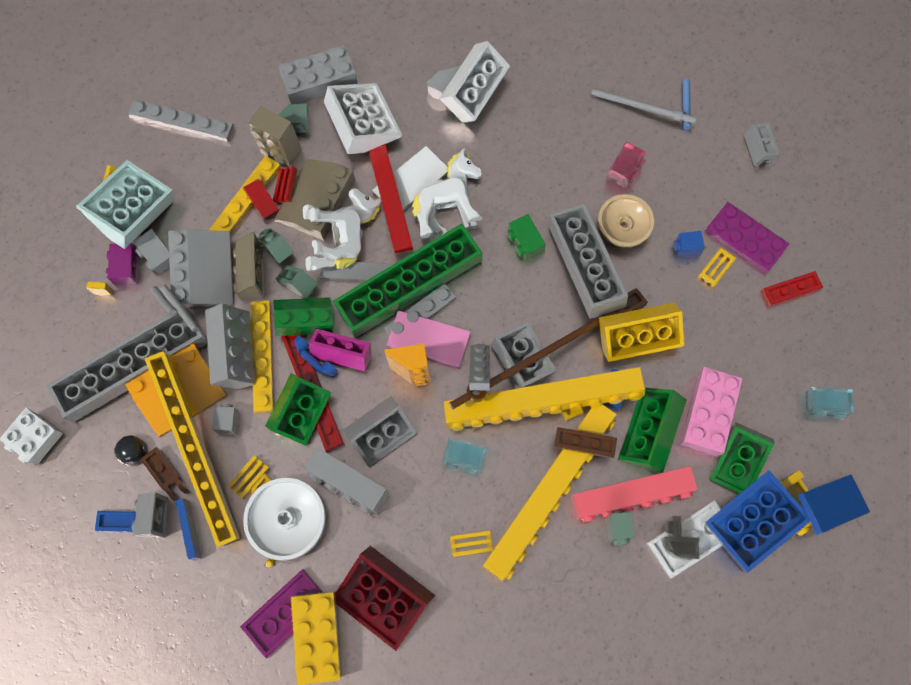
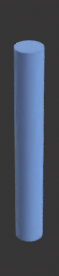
(686, 101)

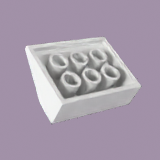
(361, 116)

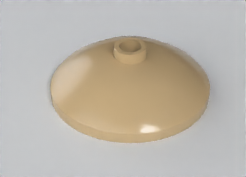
(629, 211)

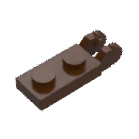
(163, 472)

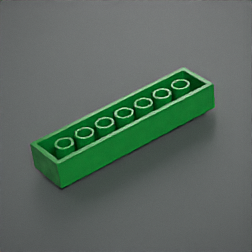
(408, 280)

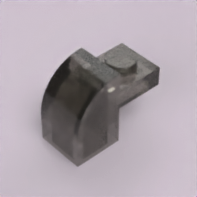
(677, 546)

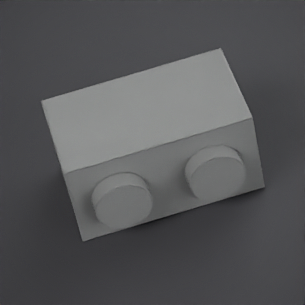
(154, 251)

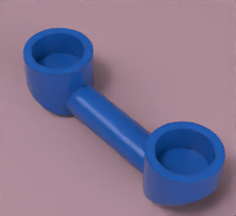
(326, 368)

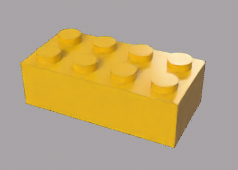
(641, 331)
(316, 638)

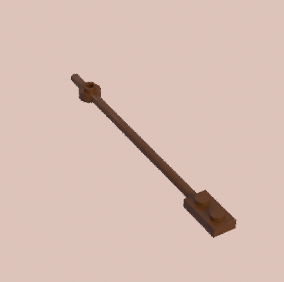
(635, 302)

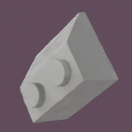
(150, 515)

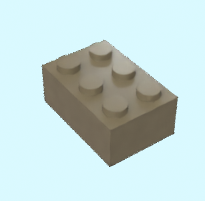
(274, 136)

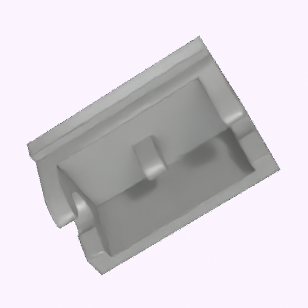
(761, 143)

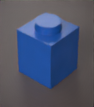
(689, 244)

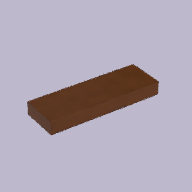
(585, 442)

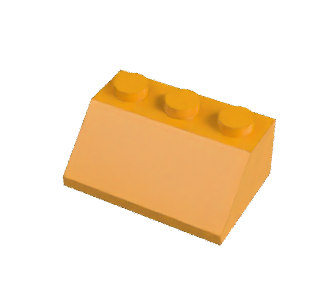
(410, 363)

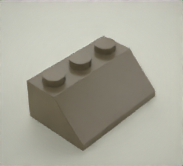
(248, 267)

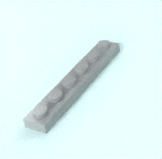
(181, 120)

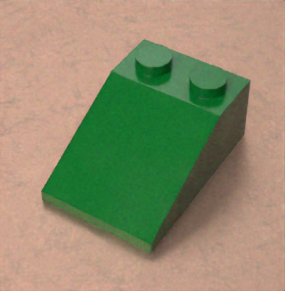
(742, 459)

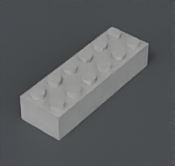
(587, 261)

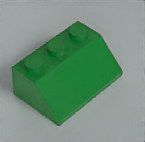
(302, 316)
(298, 409)

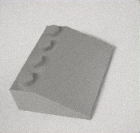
(201, 267)

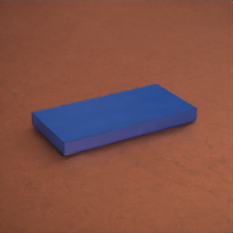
(833, 504)

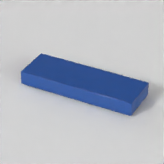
(188, 529)

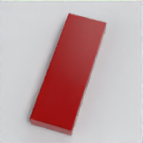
(792, 289)

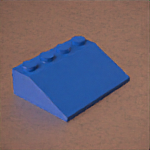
(757, 521)

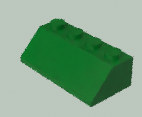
(653, 429)

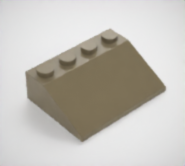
(319, 185)

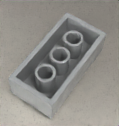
(311, 75)
(230, 347)
(344, 479)

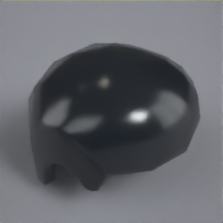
(130, 450)

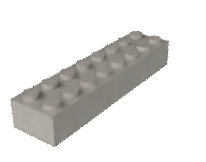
(107, 373)

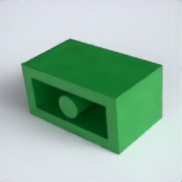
(526, 237)

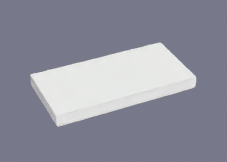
(416, 174)
(694, 527)

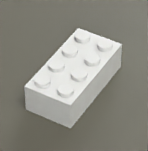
(474, 82)

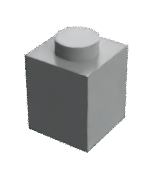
(225, 419)

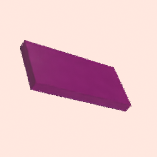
(273, 621)

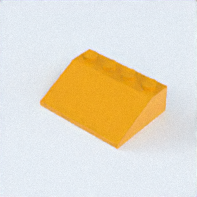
(194, 379)

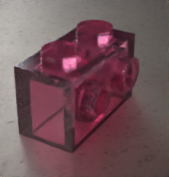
(626, 164)

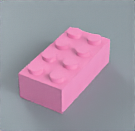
(711, 412)

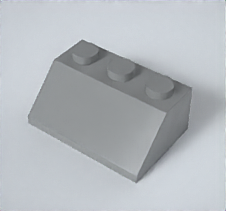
(518, 345)
(380, 431)

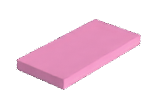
(442, 342)

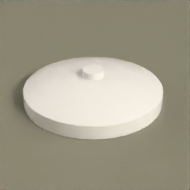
(284, 519)

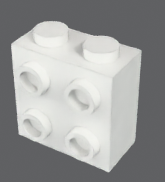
(30, 437)

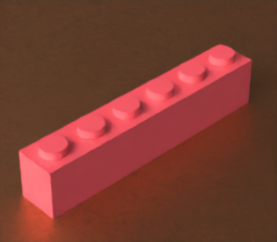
(634, 493)

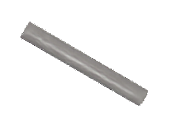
(163, 300)
(179, 308)

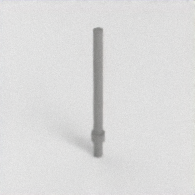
(676, 115)

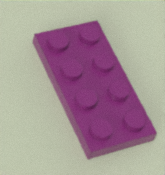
(747, 237)

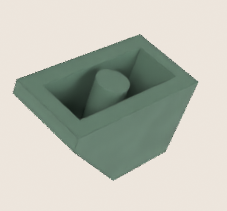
(297, 281)

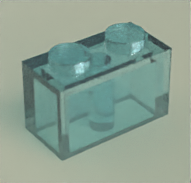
(829, 402)
(464, 456)

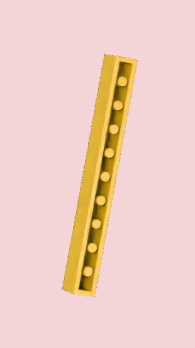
(547, 398)
(192, 449)
(545, 499)

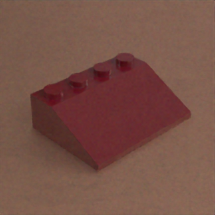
(383, 597)

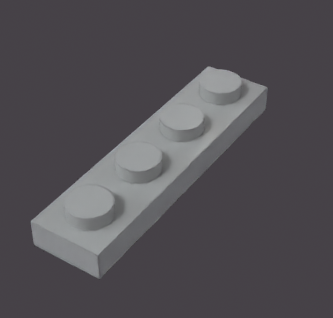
(426, 307)
(479, 367)

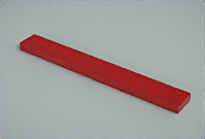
(390, 199)
(326, 423)

